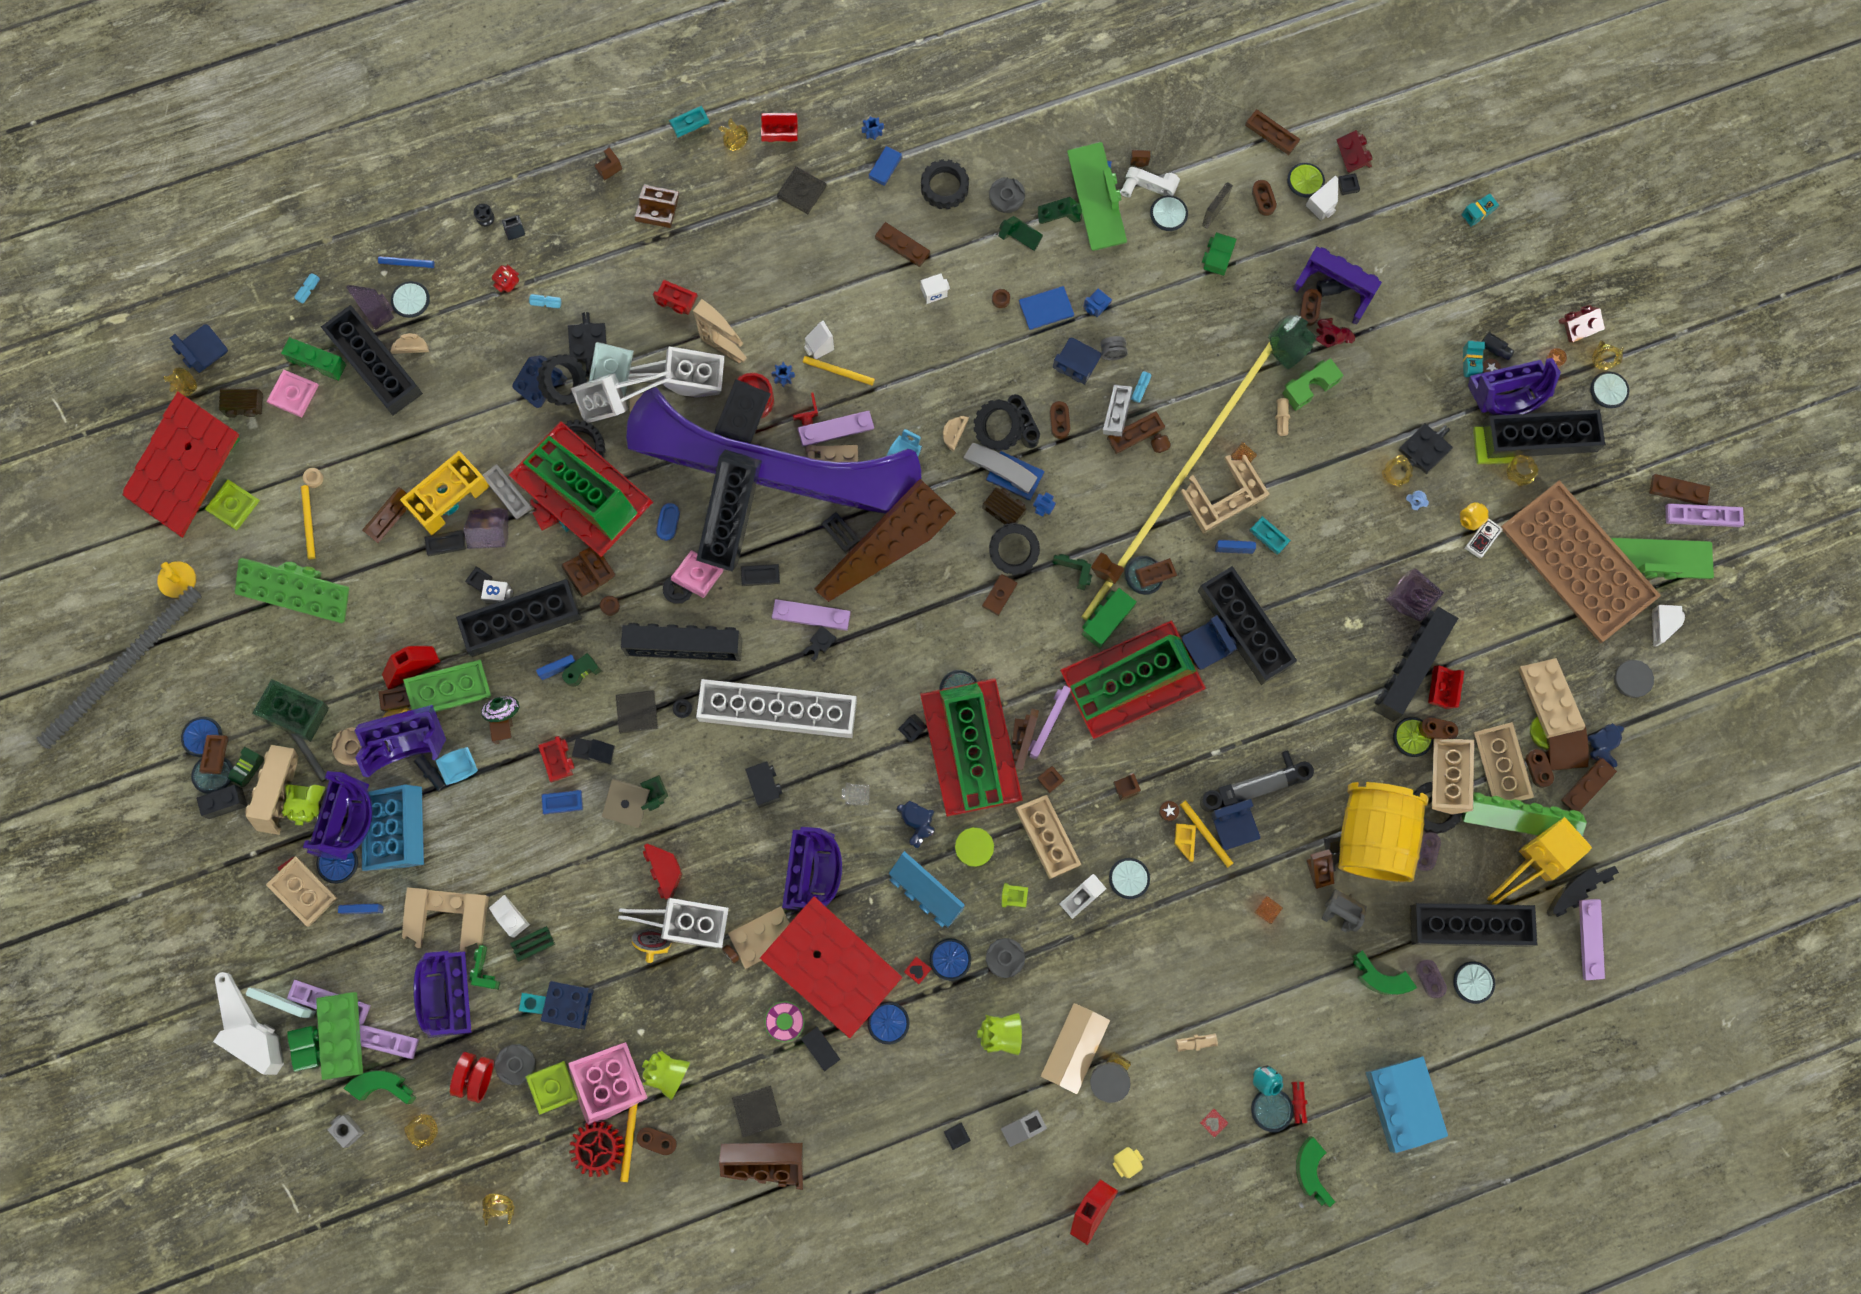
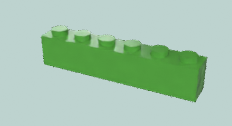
(1519, 816)

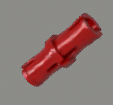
(1299, 1102)

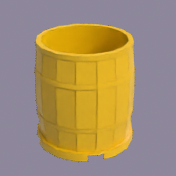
(1382, 832)

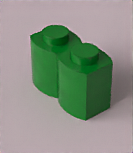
(1220, 252)
(304, 1048)

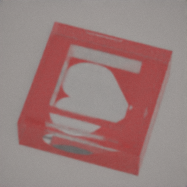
(1213, 1123)

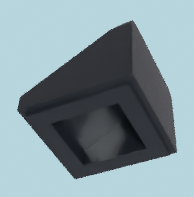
(513, 227)
(912, 727)

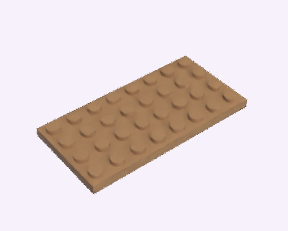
(1580, 561)

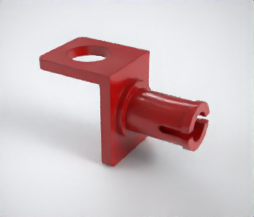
(806, 418)

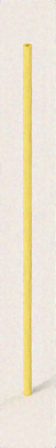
(1180, 478)

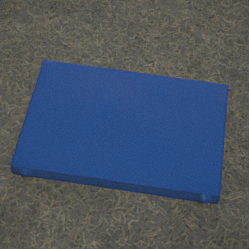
(1046, 308)
(1001, 482)

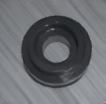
(682, 702)

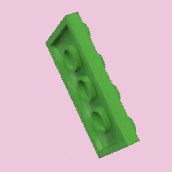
(448, 687)
(339, 1036)

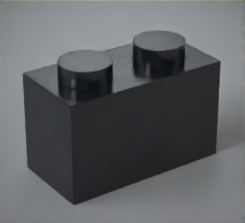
(763, 784)
(221, 802)

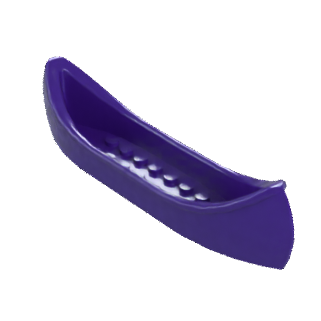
(868, 485)

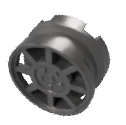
(1113, 347)

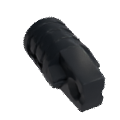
(1330, 287)
(1497, 346)

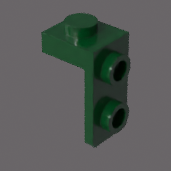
(1058, 209)
(1021, 232)
(1079, 564)
(657, 793)

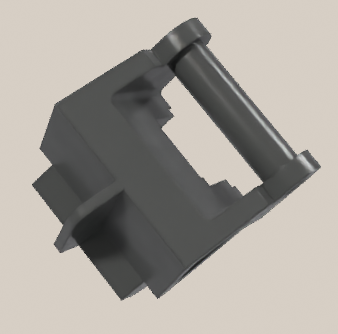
(1347, 908)

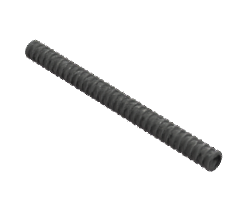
(118, 668)

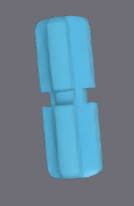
(309, 284)
(549, 301)
(1141, 387)

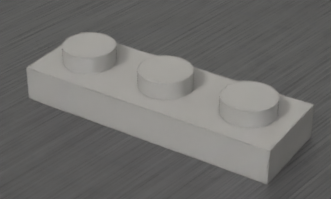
(1117, 410)
(506, 492)

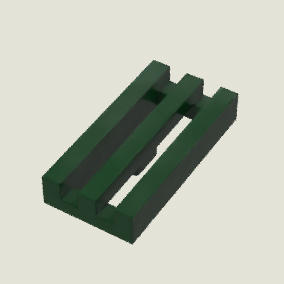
(517, 950)

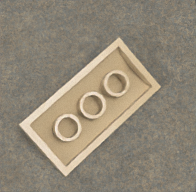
(1504, 763)
(1453, 775)
(1048, 836)
(1075, 1048)

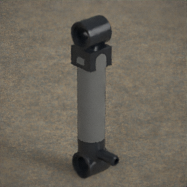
(1259, 785)

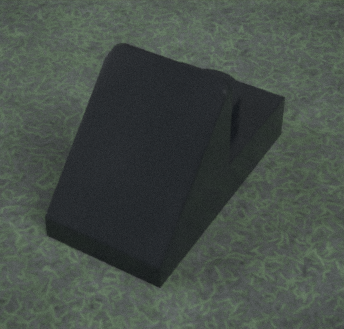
(593, 751)

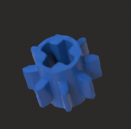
(872, 128)
(784, 370)
(1044, 504)

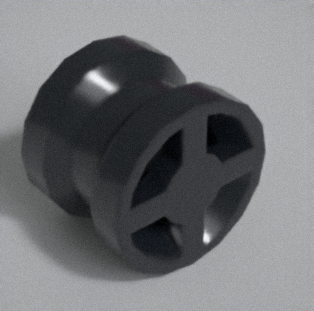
(484, 210)

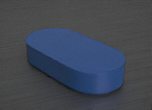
(668, 521)

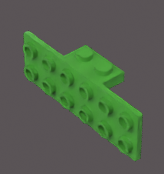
(1097, 196)
(1669, 557)
(292, 588)

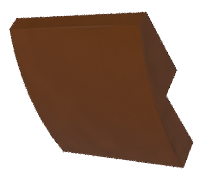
(657, 206)
(588, 571)
(1568, 750)

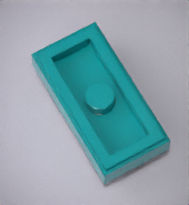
(689, 121)
(1269, 535)

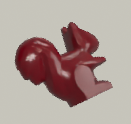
(1332, 334)

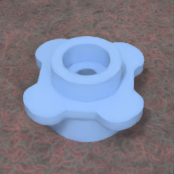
(1420, 496)

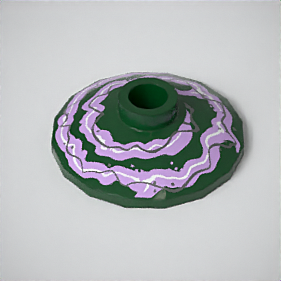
(500, 709)

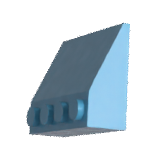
(395, 829)
(926, 890)
(1406, 1104)

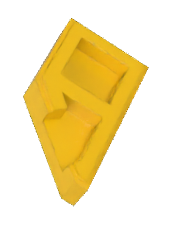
(1185, 840)

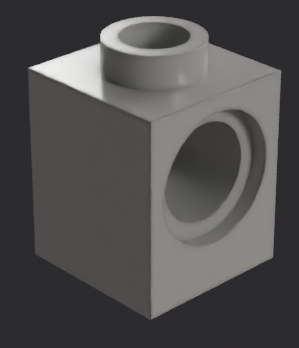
(353, 1134)

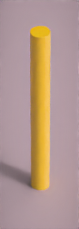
(838, 370)
(308, 522)
(1206, 833)
(628, 1143)

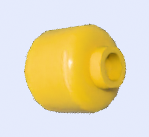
(1474, 516)

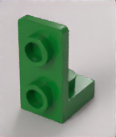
(476, 973)

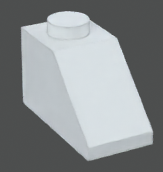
(1324, 200)
(819, 341)
(1665, 622)
(1082, 896)
(508, 916)

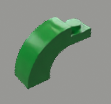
(1381, 983)
(366, 1083)
(1306, 1171)

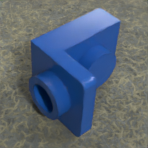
(1097, 303)

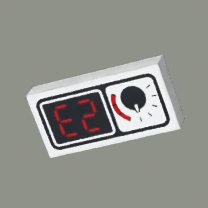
(1483, 538)

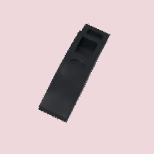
(1578, 888)

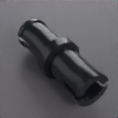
(430, 772)

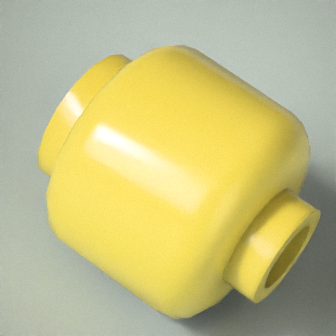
(1128, 1162)

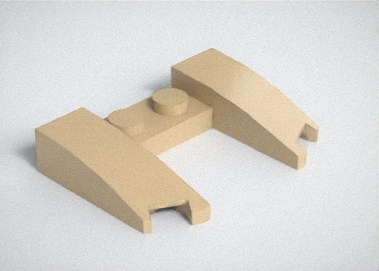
(717, 332)
(1250, 493)
(421, 901)

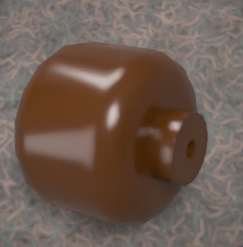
(1160, 443)

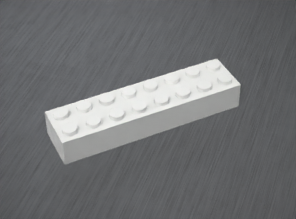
(776, 708)

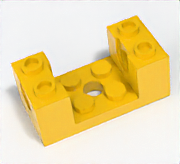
(429, 505)

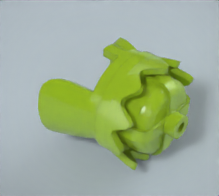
(302, 803)
(1001, 1034)
(664, 1073)

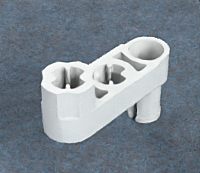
(1142, 178)

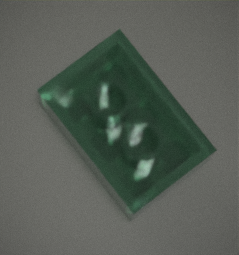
(290, 710)

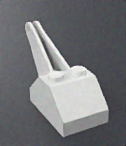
(691, 372)
(604, 397)
(687, 922)
(242, 1033)

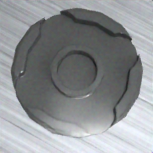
(1007, 195)
(1634, 679)
(1005, 957)
(514, 1064)
(1110, 1082)

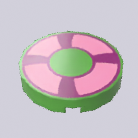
(784, 1021)

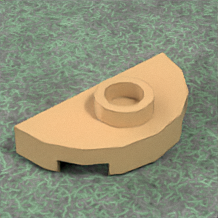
(409, 344)
(953, 431)

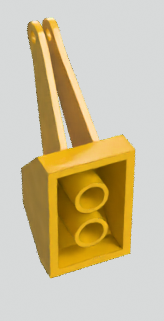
(1549, 855)

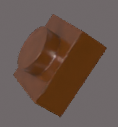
(1140, 158)
(1050, 779)

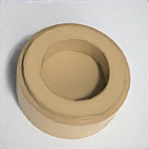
(313, 477)

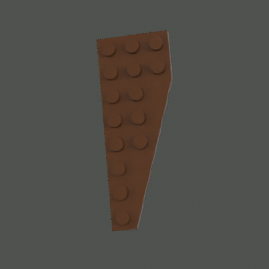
(900, 531)

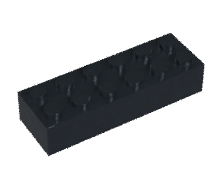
(371, 360)
(1544, 433)
(728, 510)
(518, 618)
(1248, 625)
(681, 642)
(1416, 663)
(1473, 925)

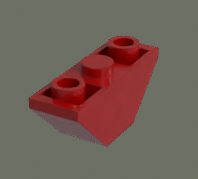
(408, 663)
(664, 870)
(1092, 1211)

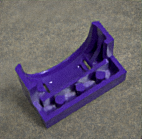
(1343, 272)
(1531, 375)
(406, 736)
(339, 794)
(827, 868)
(430, 994)

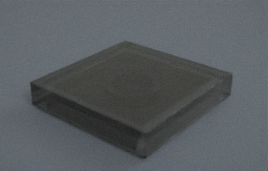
(801, 190)
(1217, 205)
(636, 711)
(757, 1111)

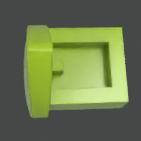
(1014, 896)

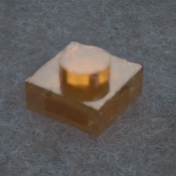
(1241, 450)
(1268, 910)

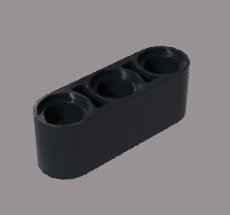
(1029, 428)

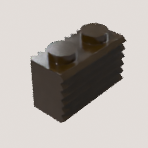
(240, 402)
(1003, 507)

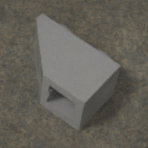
(1023, 1128)

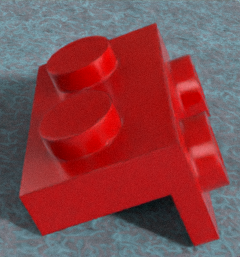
(779, 127)
(675, 297)
(1446, 687)
(556, 759)

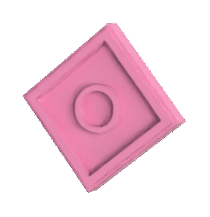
(292, 393)
(696, 575)

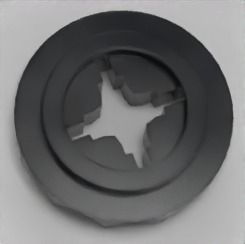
(668, 591)

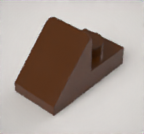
(1321, 868)

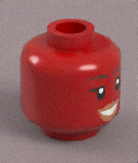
(505, 278)

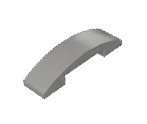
(1001, 466)

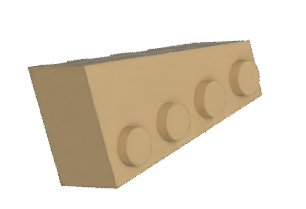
(270, 790)

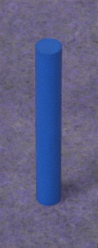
(406, 262)

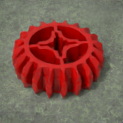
(593, 1157)

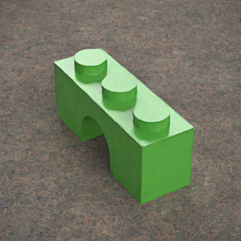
(1325, 374)

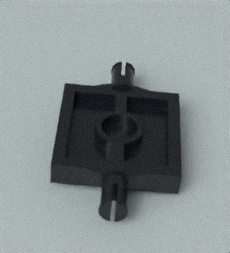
(583, 339)
(1426, 448)

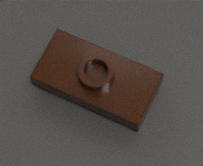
(1155, 573)
(999, 594)
(213, 754)

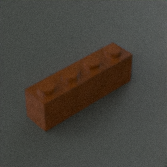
(763, 1162)

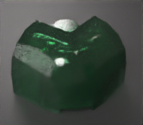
(1291, 340)

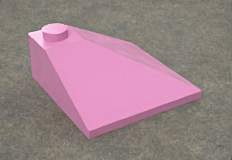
(606, 1083)

